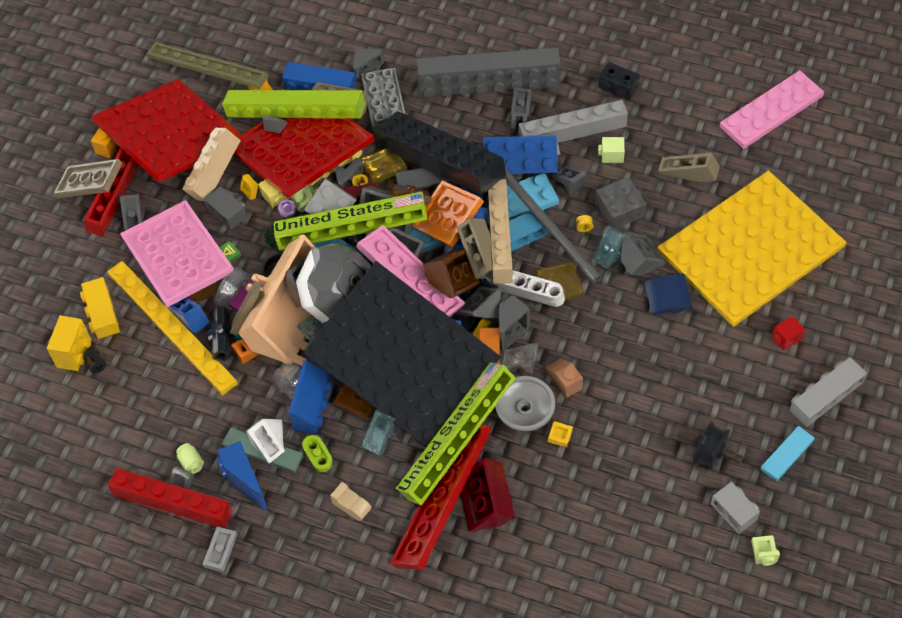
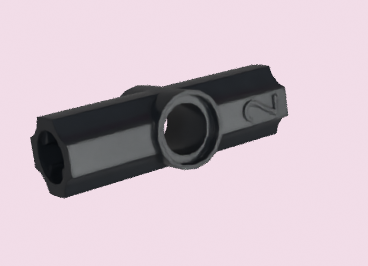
(220, 333)

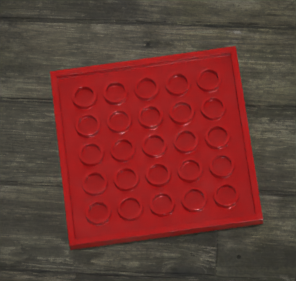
(162, 128)
(301, 151)

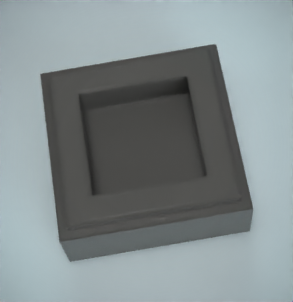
(181, 478)

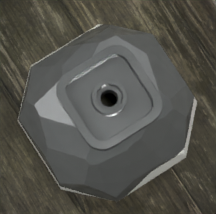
(329, 278)

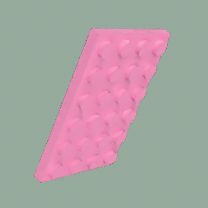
(176, 253)

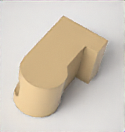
(350, 502)

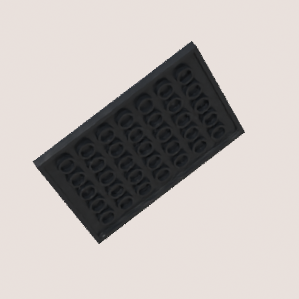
(400, 353)

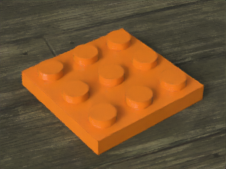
(446, 211)

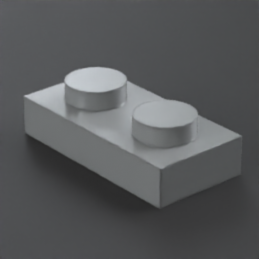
(220, 549)

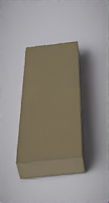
(245, 308)

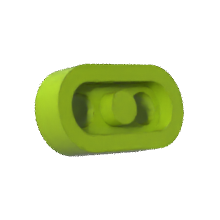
(318, 454)

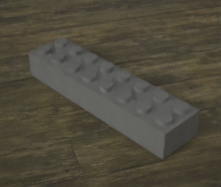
(489, 72)

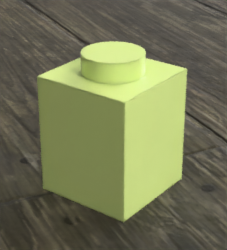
(612, 150)

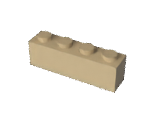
(211, 164)

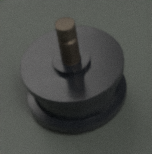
(712, 446)

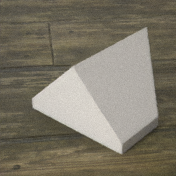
(267, 438)

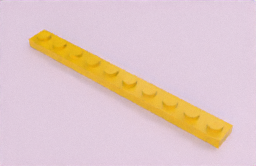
(172, 328)

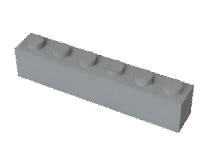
(579, 122)

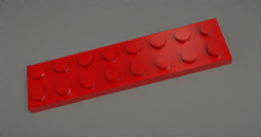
(435, 510)

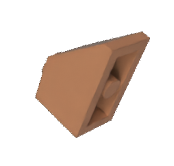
(565, 377)

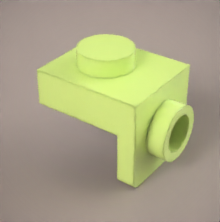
(303, 197)
(765, 550)

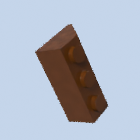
(451, 273)

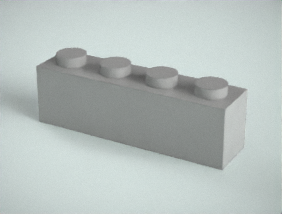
(828, 391)

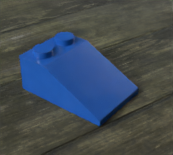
(236, 467)

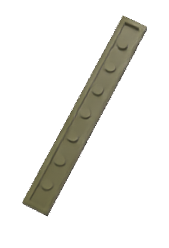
(207, 65)

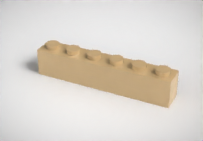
(500, 233)

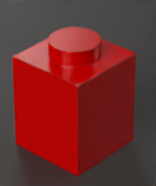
(788, 333)

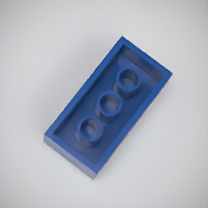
(525, 152)

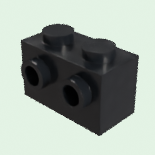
(619, 81)

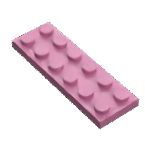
(771, 109)
(397, 258)

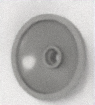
(529, 394)

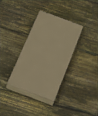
(87, 178)

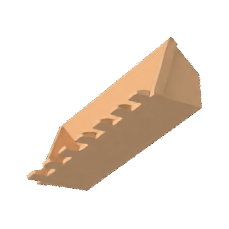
(274, 318)

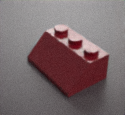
(487, 496)

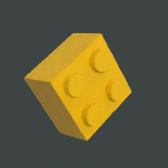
(69, 343)

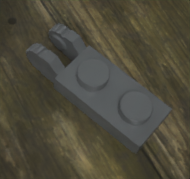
(520, 106)

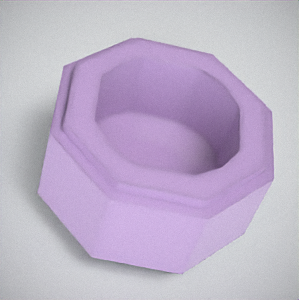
(287, 208)

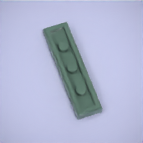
(287, 460)

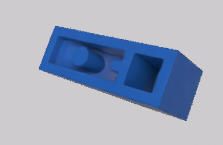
(189, 314)

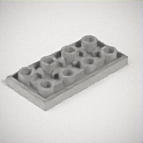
(383, 95)

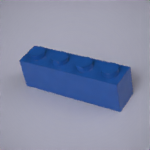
(305, 77)

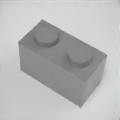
(735, 507)

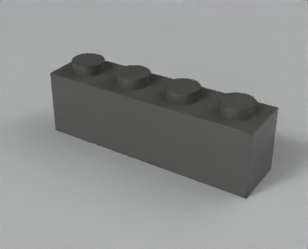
(422, 179)

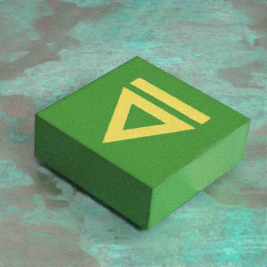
(230, 251)

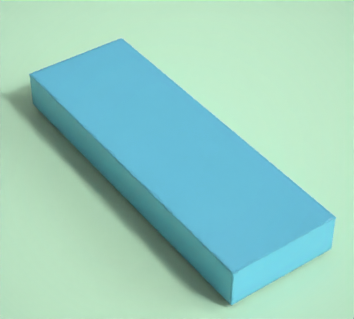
(787, 453)

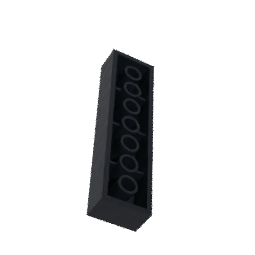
(440, 152)

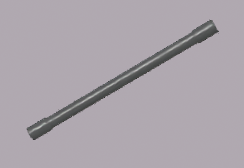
(586, 267)

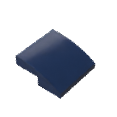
(668, 294)

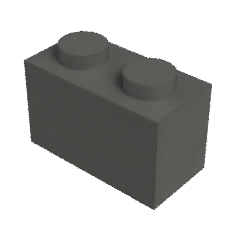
(226, 207)

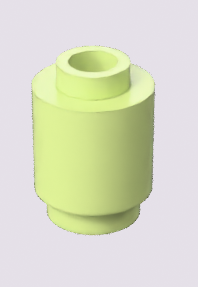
(189, 458)

